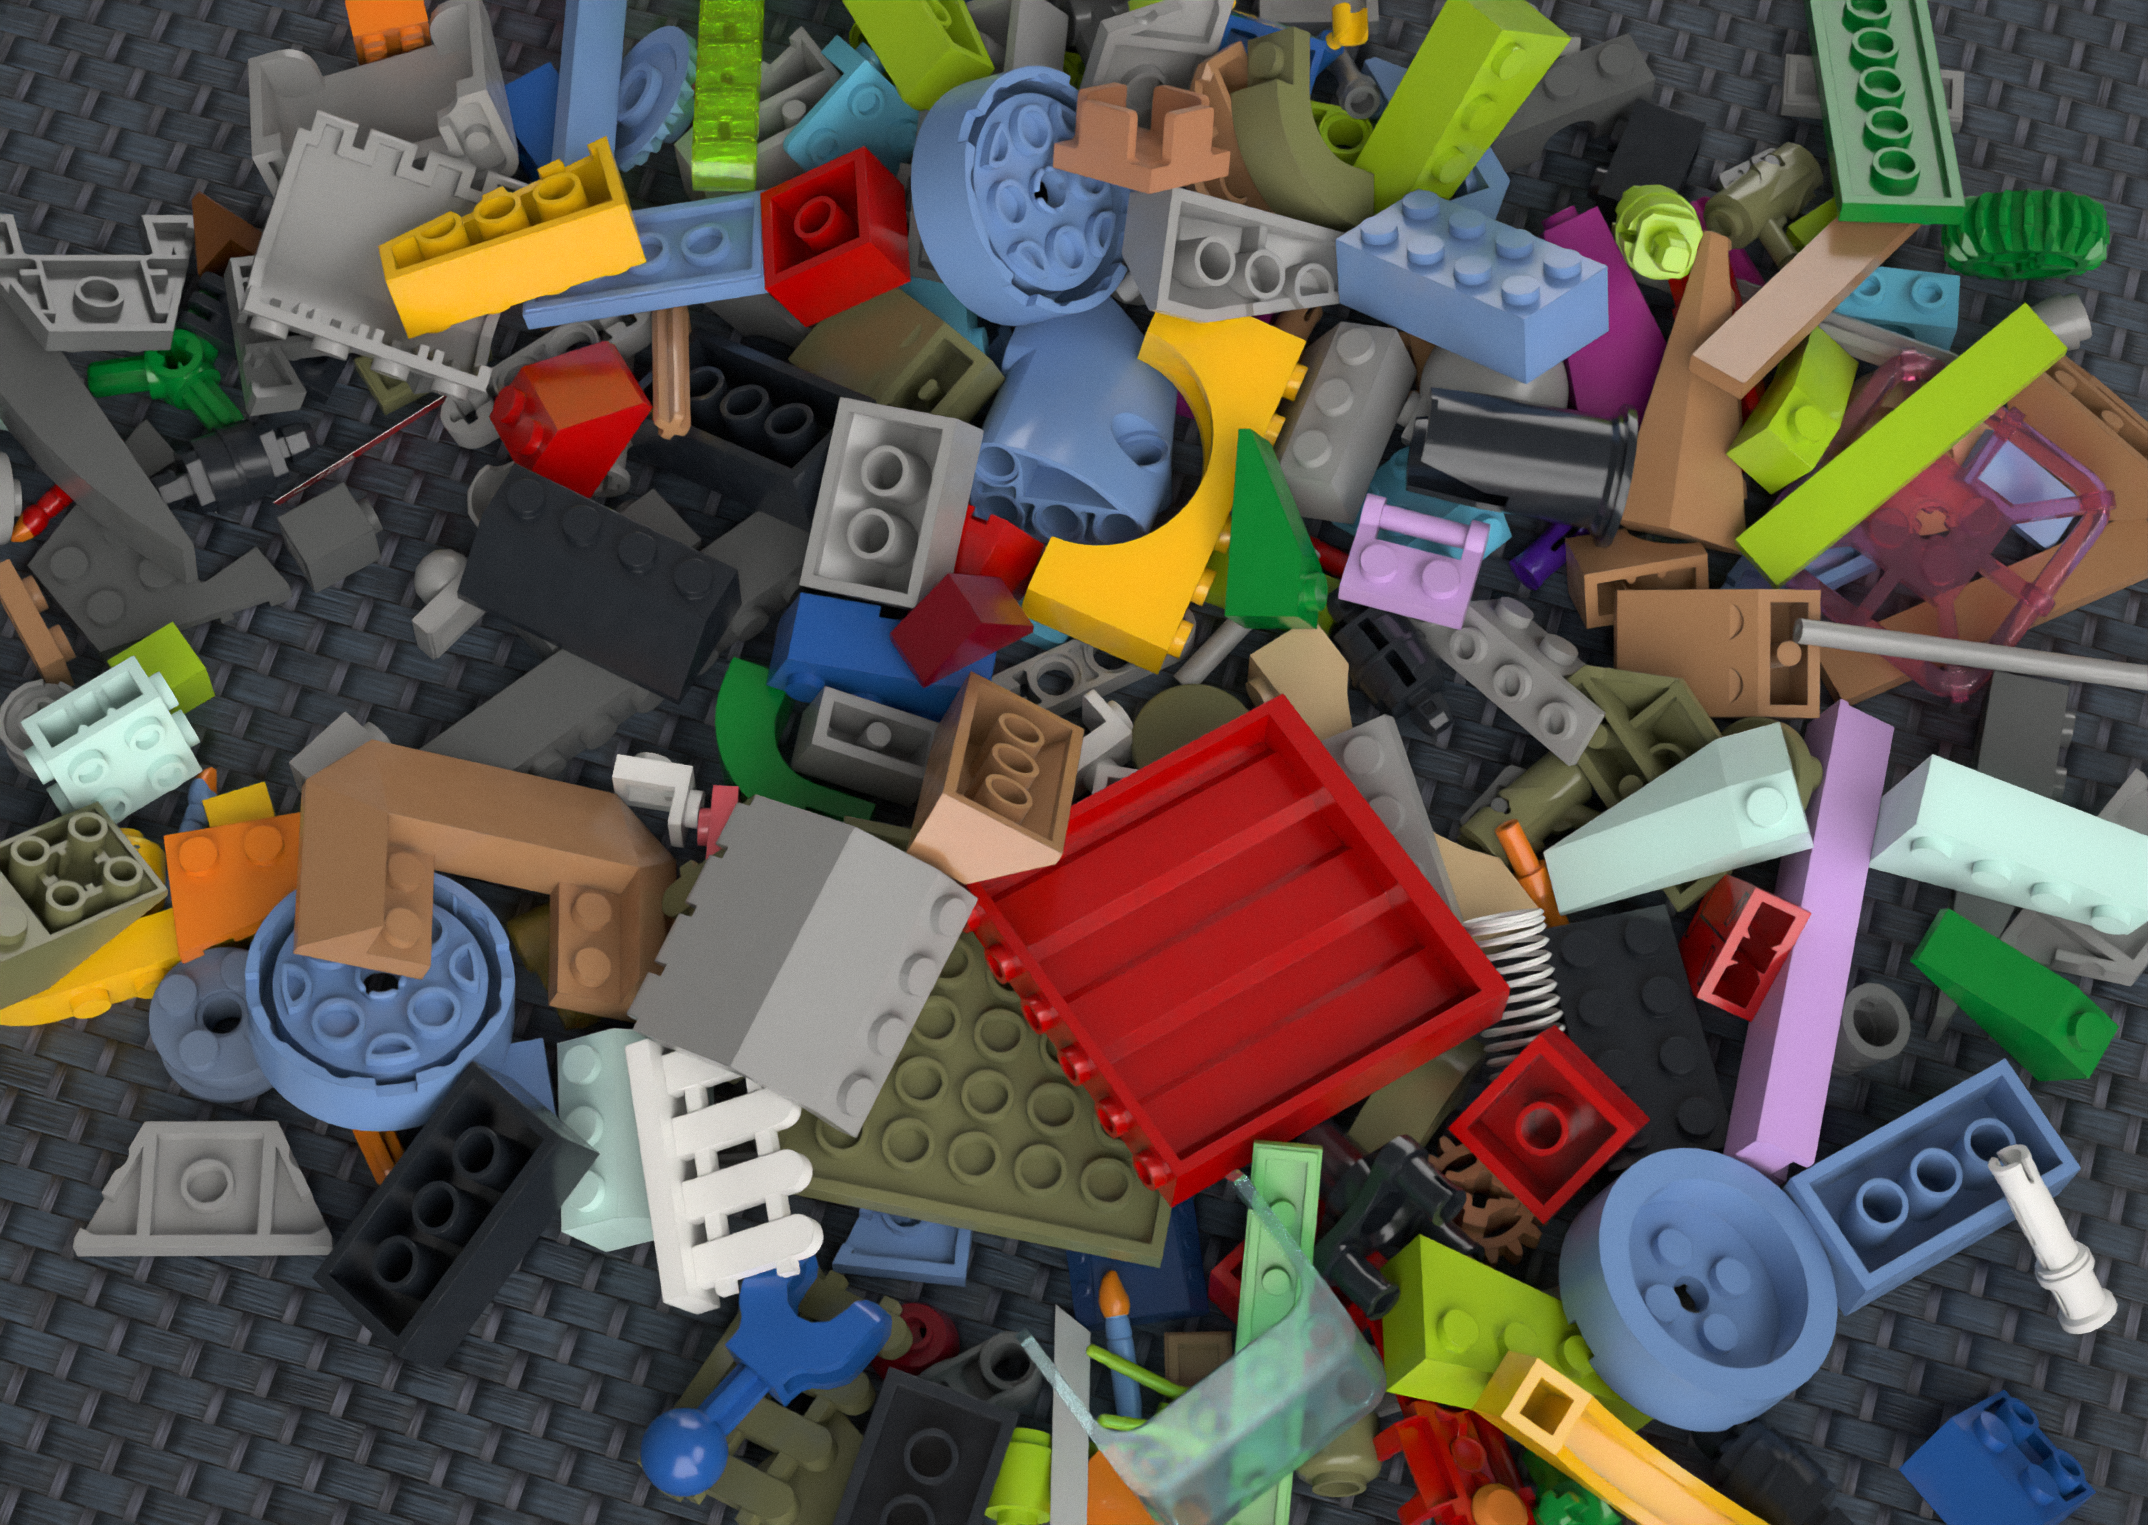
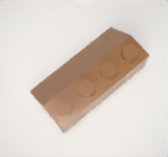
(995, 786)

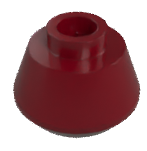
(939, 1343)

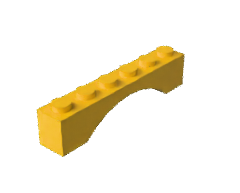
(1597, 1449)

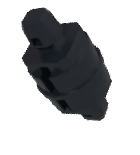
(234, 465)
(1375, 670)
(1770, 1476)

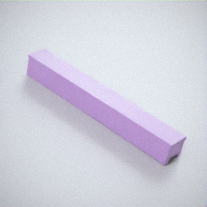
(1797, 1026)

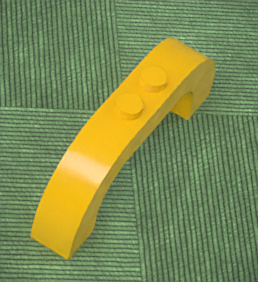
(140, 954)

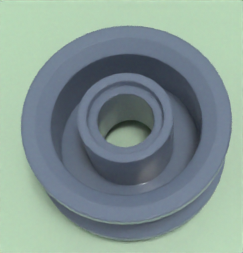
(182, 1022)

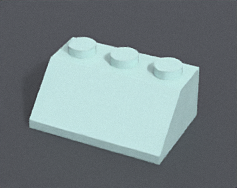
(596, 1102)

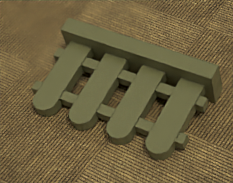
(792, 1437)

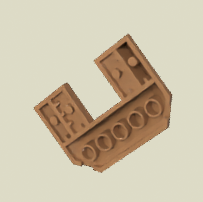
(398, 813)

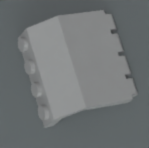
(322, 259)
(803, 958)

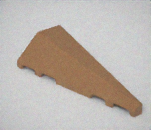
(1681, 474)

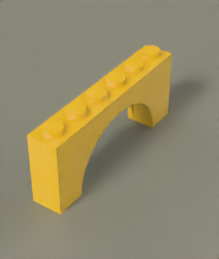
(1137, 591)

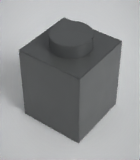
(331, 536)

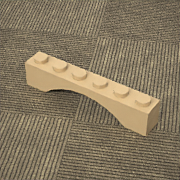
(1315, 681)

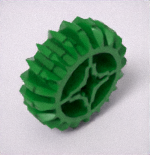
(2027, 236)

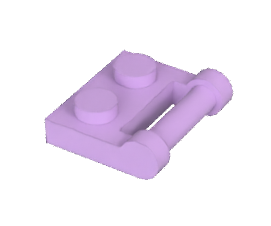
(1408, 578)

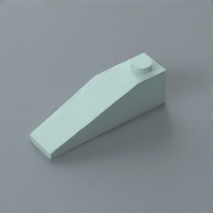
(1699, 819)

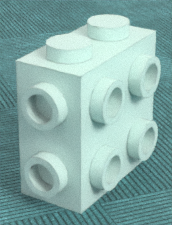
(113, 743)

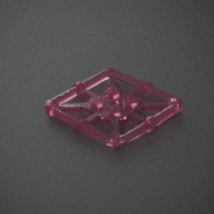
(1976, 521)

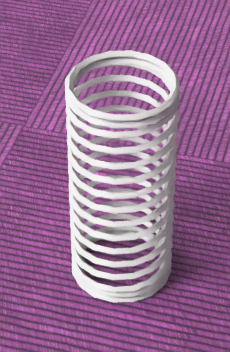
(1510, 921)

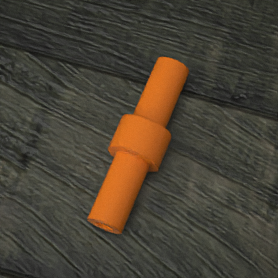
(1530, 871)

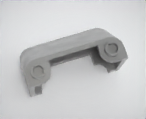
(434, 96)

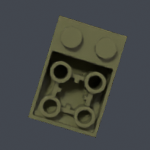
(900, 358)
(66, 897)

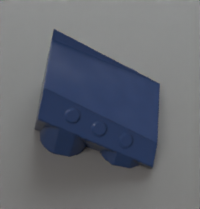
(1154, 1293)

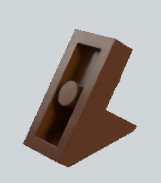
(220, 235)

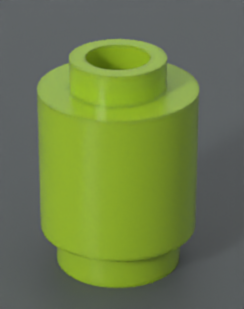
(1024, 1481)

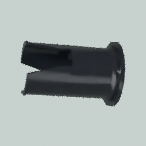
(1525, 459)

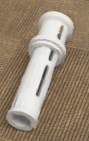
(2061, 1261)

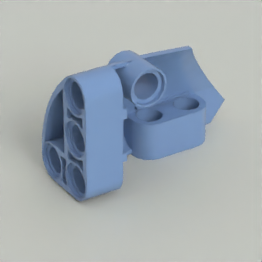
(1078, 432)

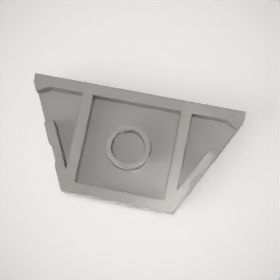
(1155, 48)
(2078, 946)
(207, 1194)

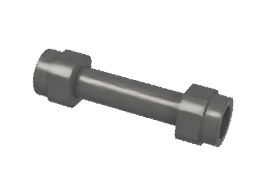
(1356, 92)

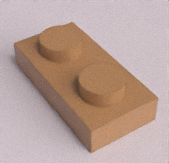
(46, 646)

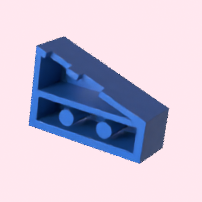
(850, 650)

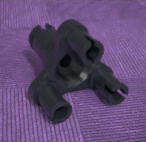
(1378, 1204)

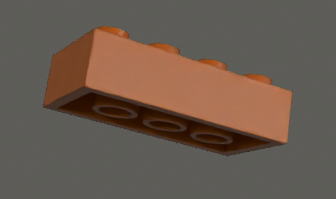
(387, 27)

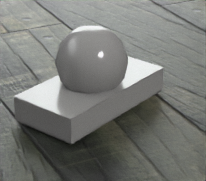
(444, 616)

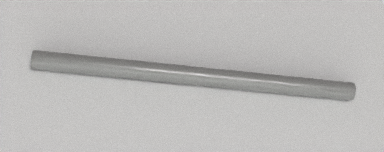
(1970, 654)

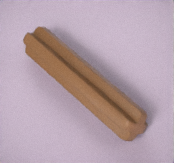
(671, 372)

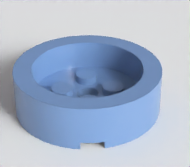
(978, 211)
(381, 1054)
(1747, 1266)

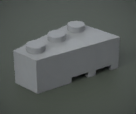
(788, 93)

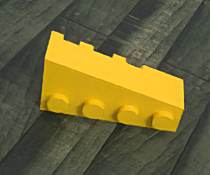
(515, 245)

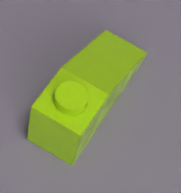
(1796, 413)

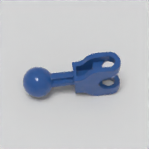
(775, 1355)

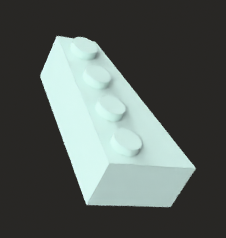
(2011, 847)

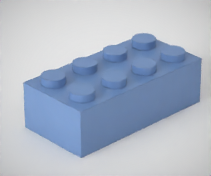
(1473, 285)
(1925, 1184)

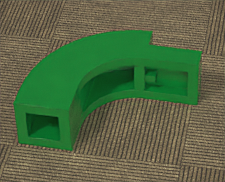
(748, 735)

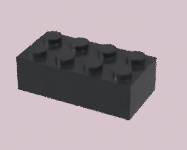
(754, 428)
(1639, 1023)
(455, 1216)
(926, 1456)

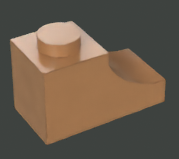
(1628, 565)

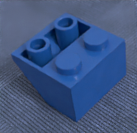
(1997, 1469)

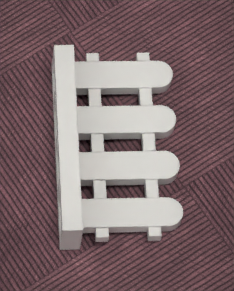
(692, 1194)

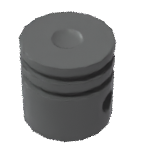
(1870, 1029)

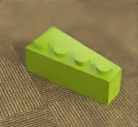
(923, 45)
(1458, 96)
(1462, 1321)

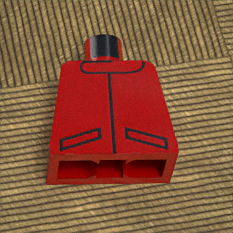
(1739, 944)

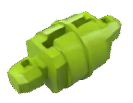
(1657, 232)

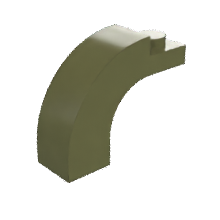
(1282, 142)
(1419, 1099)

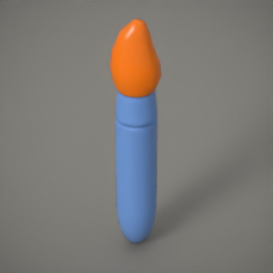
(1115, 1308)

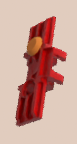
(1456, 1462)

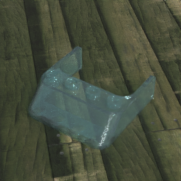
(1252, 1413)

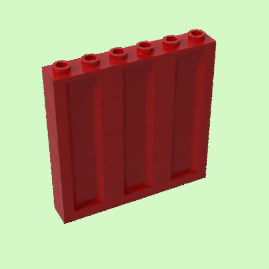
(1233, 951)

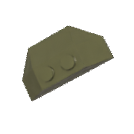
(1645, 732)

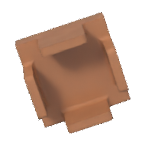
(1154, 160)

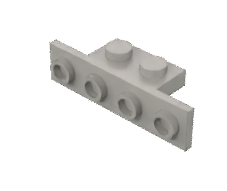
(1520, 672)

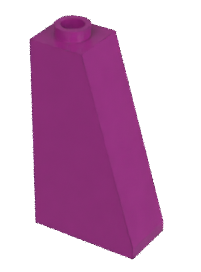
(1627, 358)

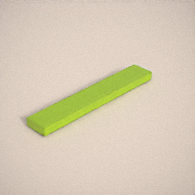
(1900, 446)

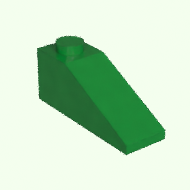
(1271, 562)
(2015, 999)

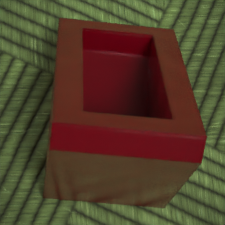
(958, 625)

